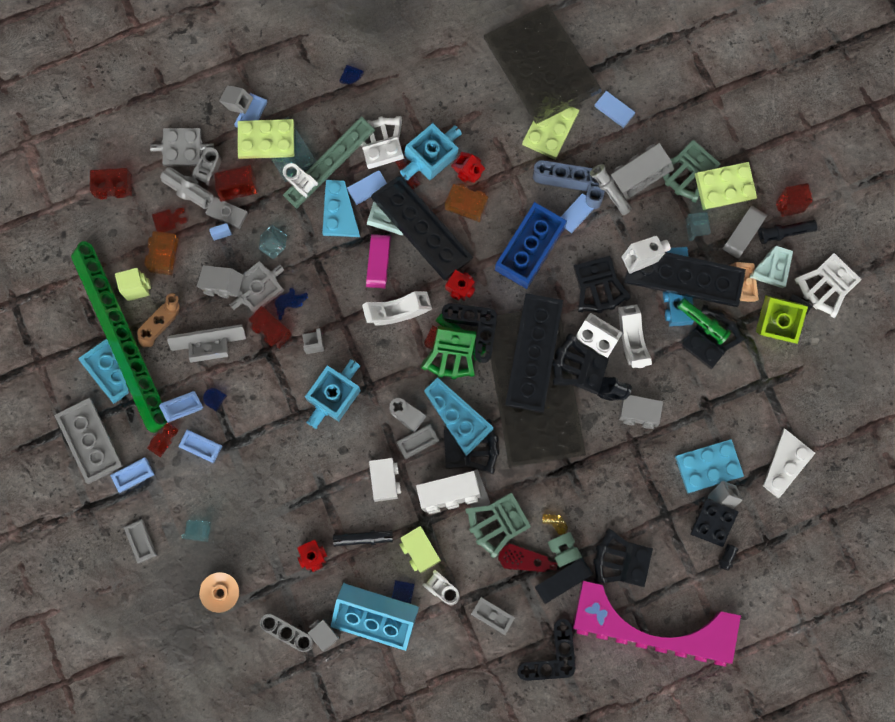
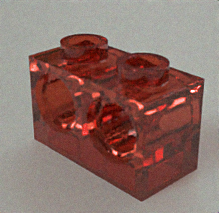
(111, 178)

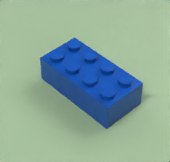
(530, 245)

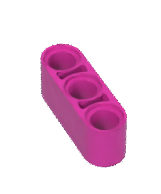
(378, 261)

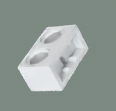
(600, 330)

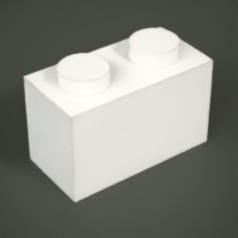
(383, 479)

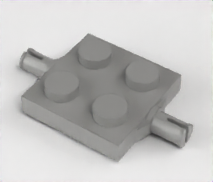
(181, 146)
(258, 287)

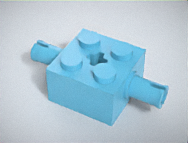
(431, 152)
(329, 382)

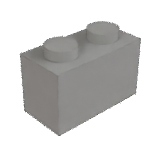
(219, 281)
(641, 411)

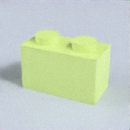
(133, 284)
(419, 549)

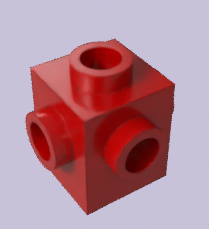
(468, 167)
(456, 281)
(306, 551)

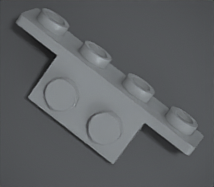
(207, 343)

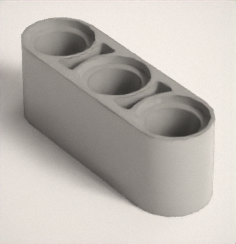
(744, 232)
(278, 628)

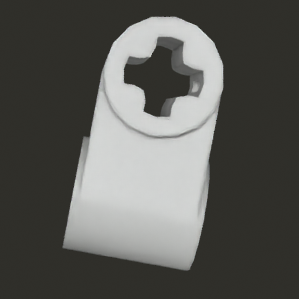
(302, 181)
(441, 587)

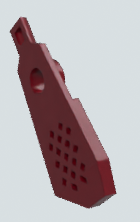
(527, 560)

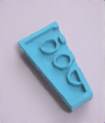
(461, 419)

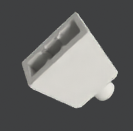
(644, 253)

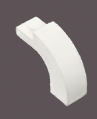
(397, 310)
(632, 336)

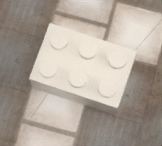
(449, 492)

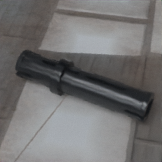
(363, 538)

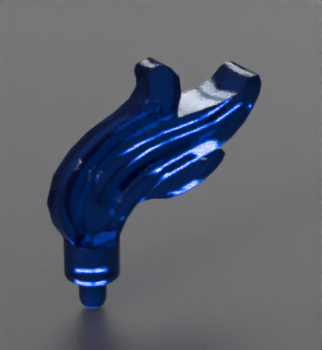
(289, 300)

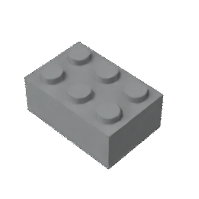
(642, 171)

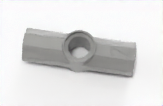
(187, 187)

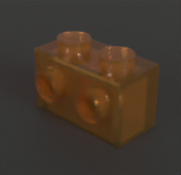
(466, 202)
(161, 253)

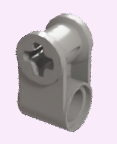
(205, 169)
(409, 416)

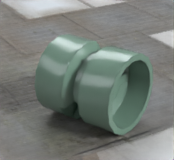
(567, 556)

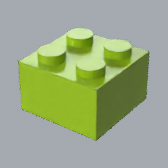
(781, 319)

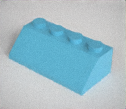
(374, 616)

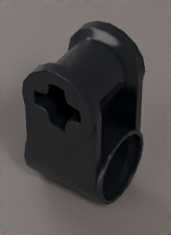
(614, 390)

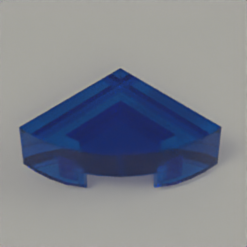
(351, 75)

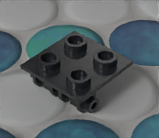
(714, 522)

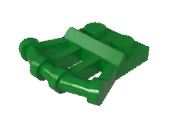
(453, 342)

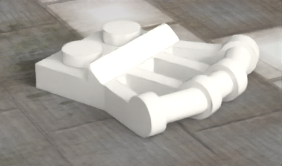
(385, 150)
(837, 275)

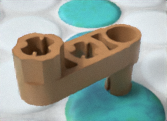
(166, 312)

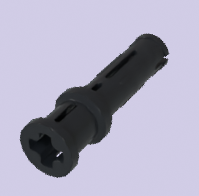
(779, 232)

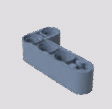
(569, 180)

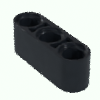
(563, 580)

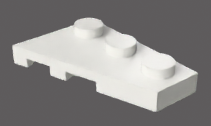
(787, 463)

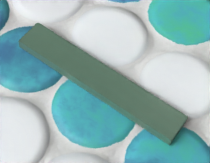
(333, 158)

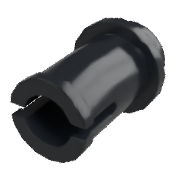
(794, 298)
(728, 557)

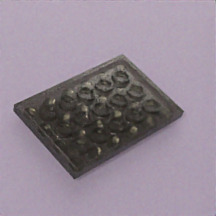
(542, 64)

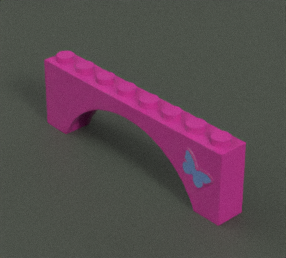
(712, 641)

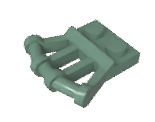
(695, 160)
(508, 515)

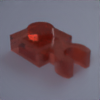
(166, 219)
(162, 441)

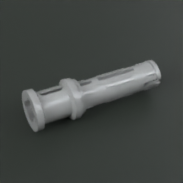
(607, 183)

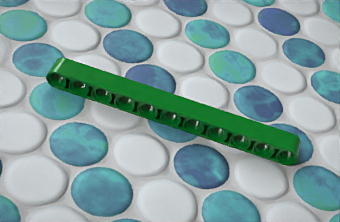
(119, 345)

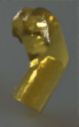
(557, 522)

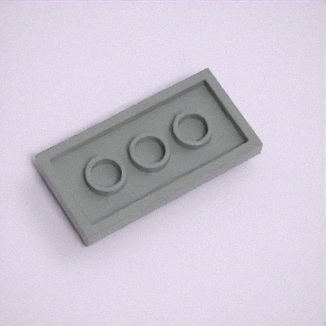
(88, 441)

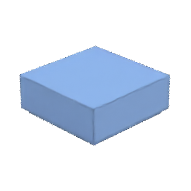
(220, 231)

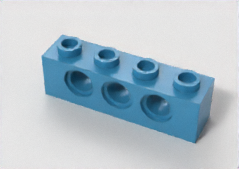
(672, 314)

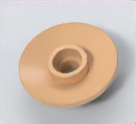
(209, 590)

